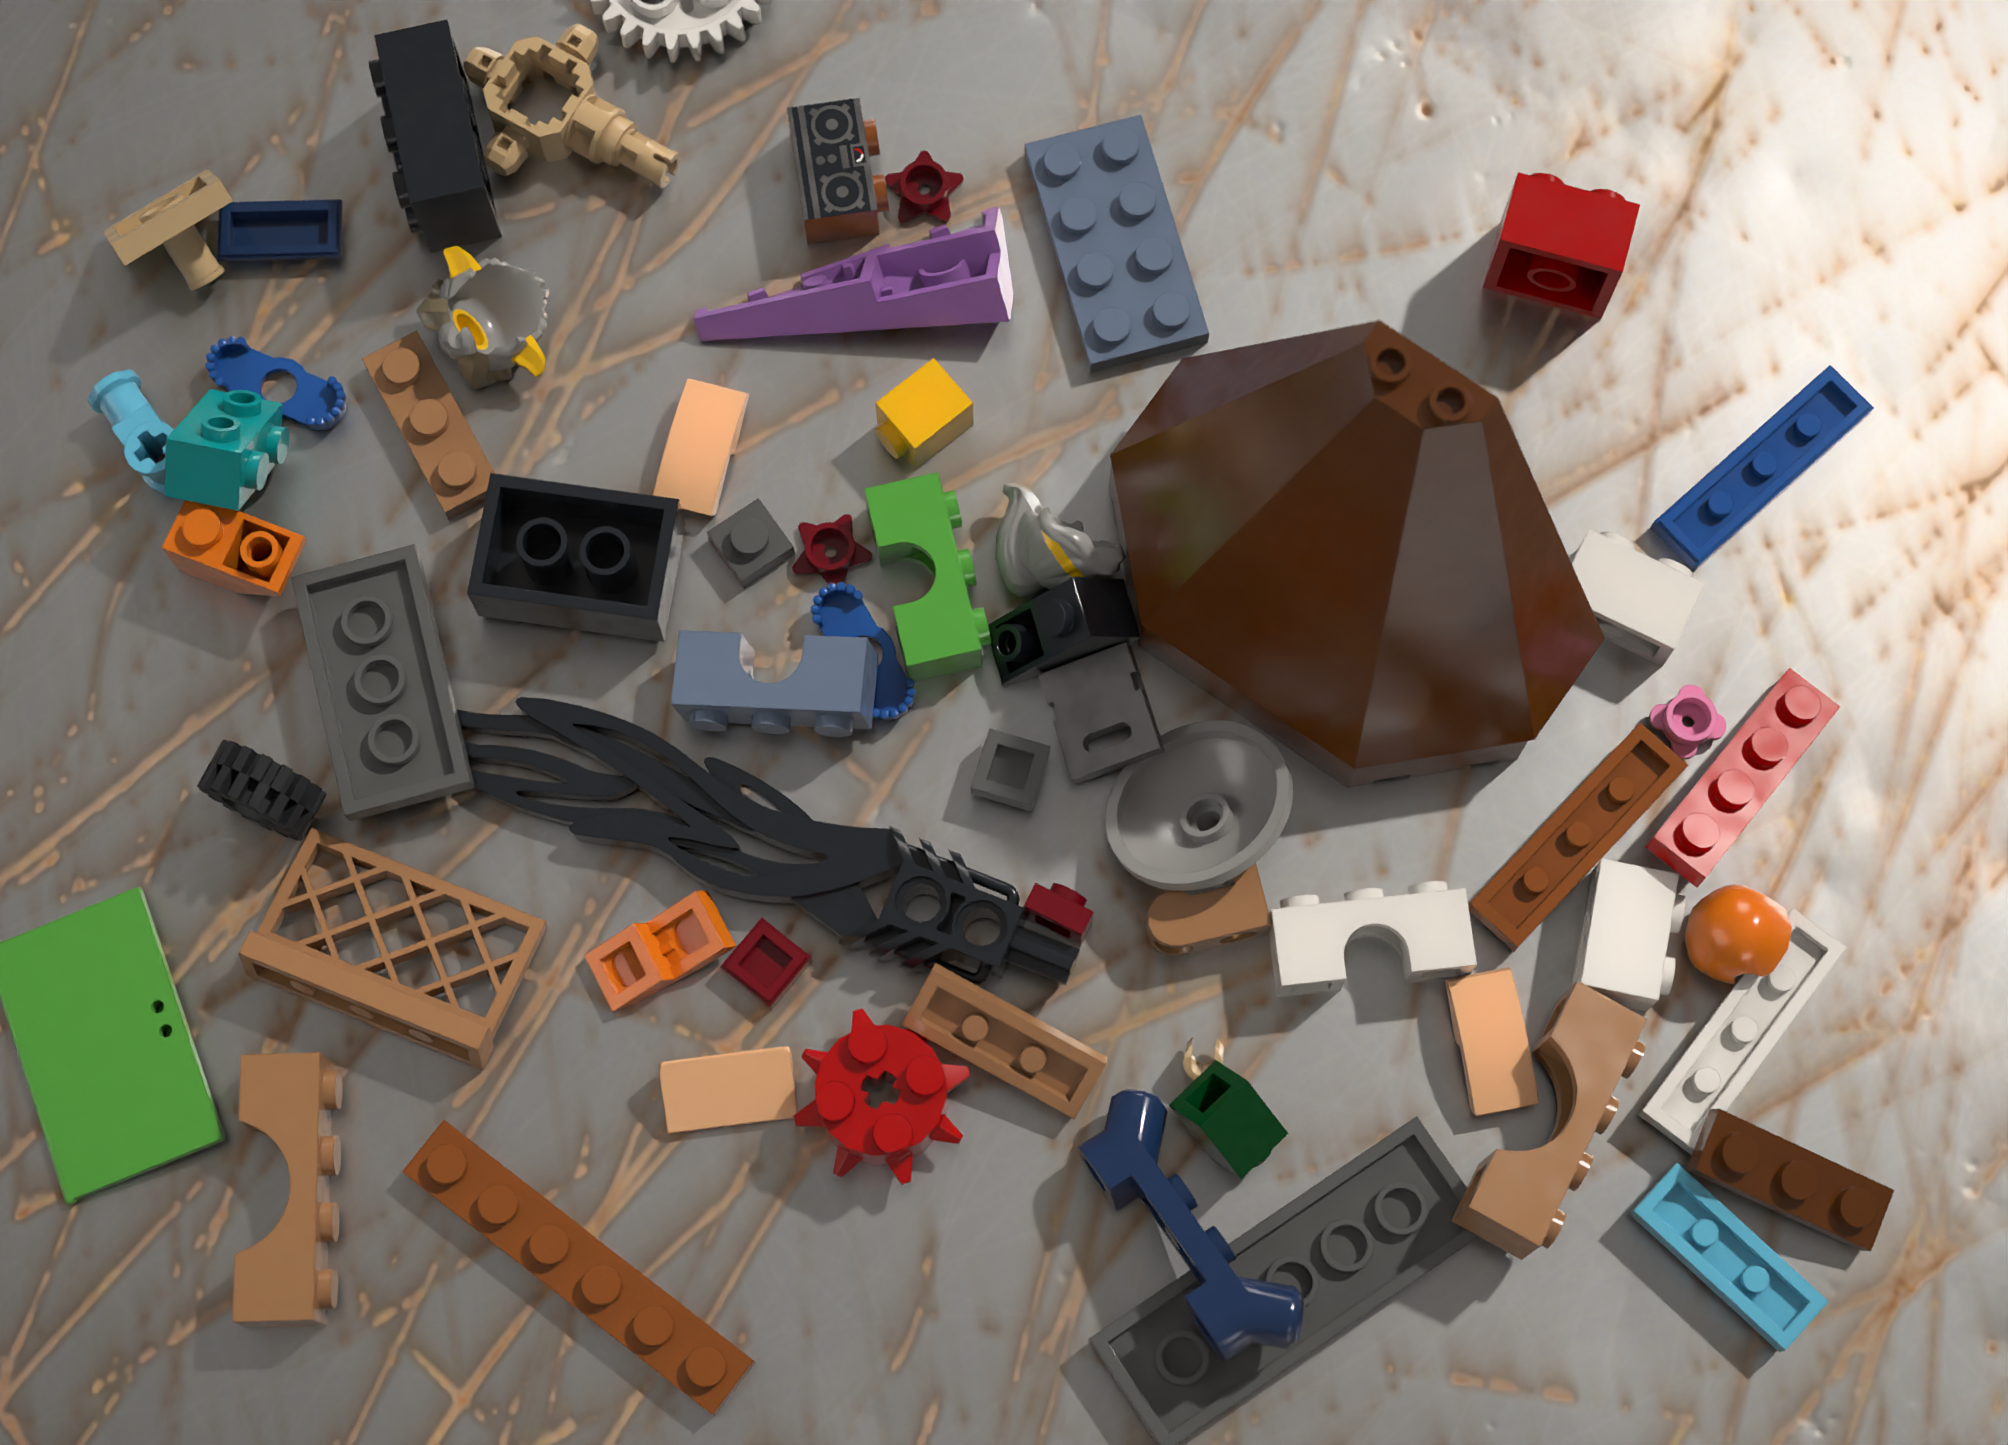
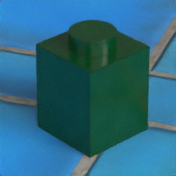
(1229, 1119)

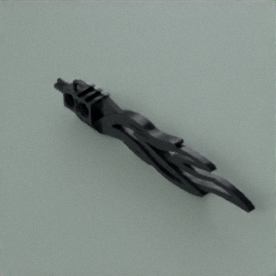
(824, 889)

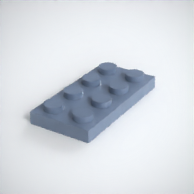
(1116, 243)

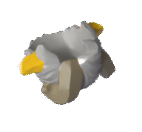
(487, 317)

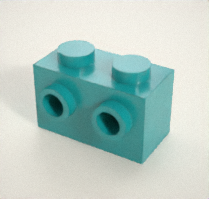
(225, 449)

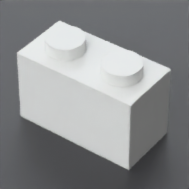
(1635, 597)
(1628, 933)

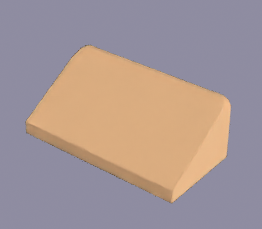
(728, 1089)

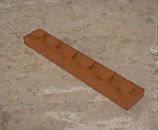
(579, 1267)

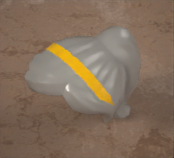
(1046, 551)

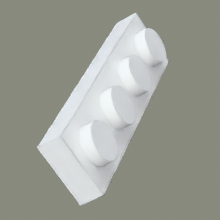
(1740, 1035)

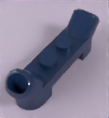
(1225, 1307)

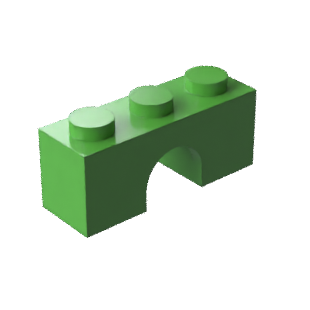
(915, 524)

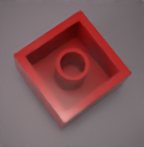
(1561, 244)

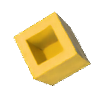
(923, 414)

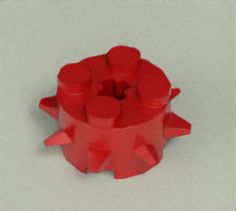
(891, 1132)

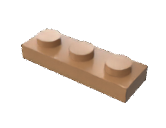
(431, 423)
(1005, 1041)

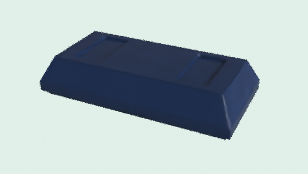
(280, 230)

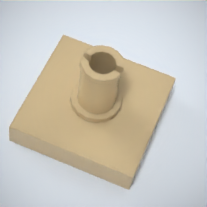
(172, 223)

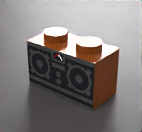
(835, 170)

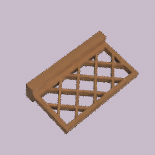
(373, 998)

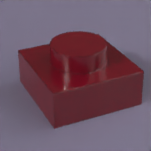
(1059, 912)

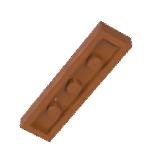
(1577, 837)

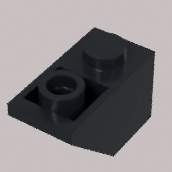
(1062, 627)

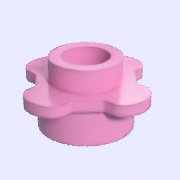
(1688, 703)

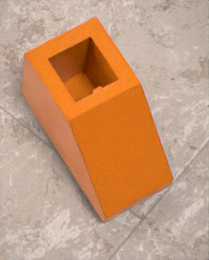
(232, 549)

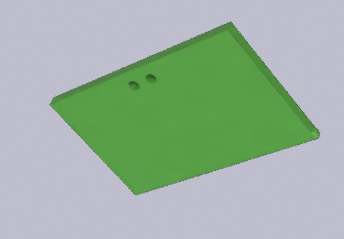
(95, 1048)

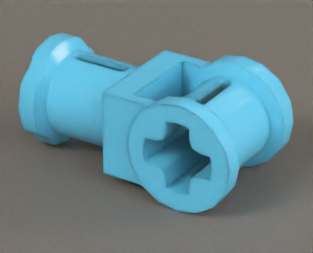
(134, 424)

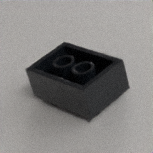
(433, 136)
(577, 557)

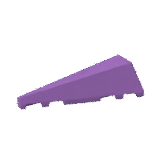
(904, 286)

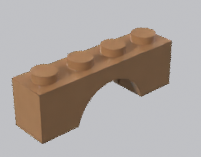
(1585, 1053)
(287, 1272)

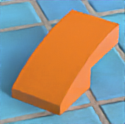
(660, 951)

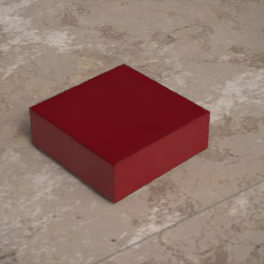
(766, 963)

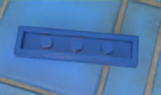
(1761, 468)

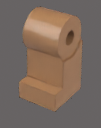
(1211, 919)

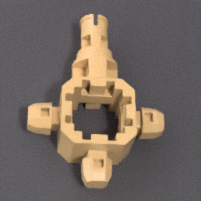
(587, 122)

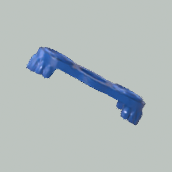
(239, 367)
(843, 614)

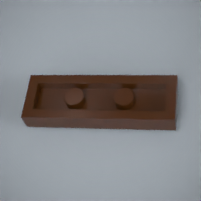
(1790, 1179)

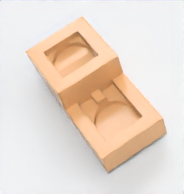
(700, 445)
(1492, 1041)

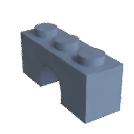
(827, 690)

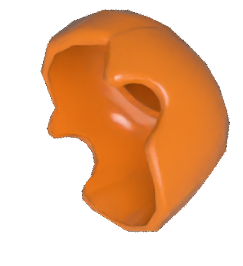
(1737, 933)

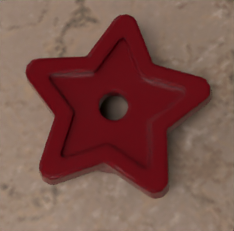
(920, 173)
(825, 535)

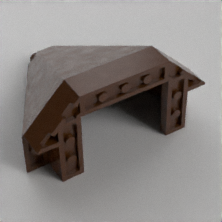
(1350, 554)

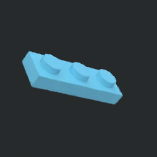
(1729, 1257)

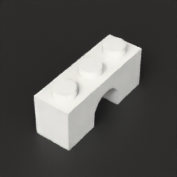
(1425, 928)

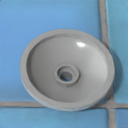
(1204, 779)

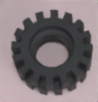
(261, 790)

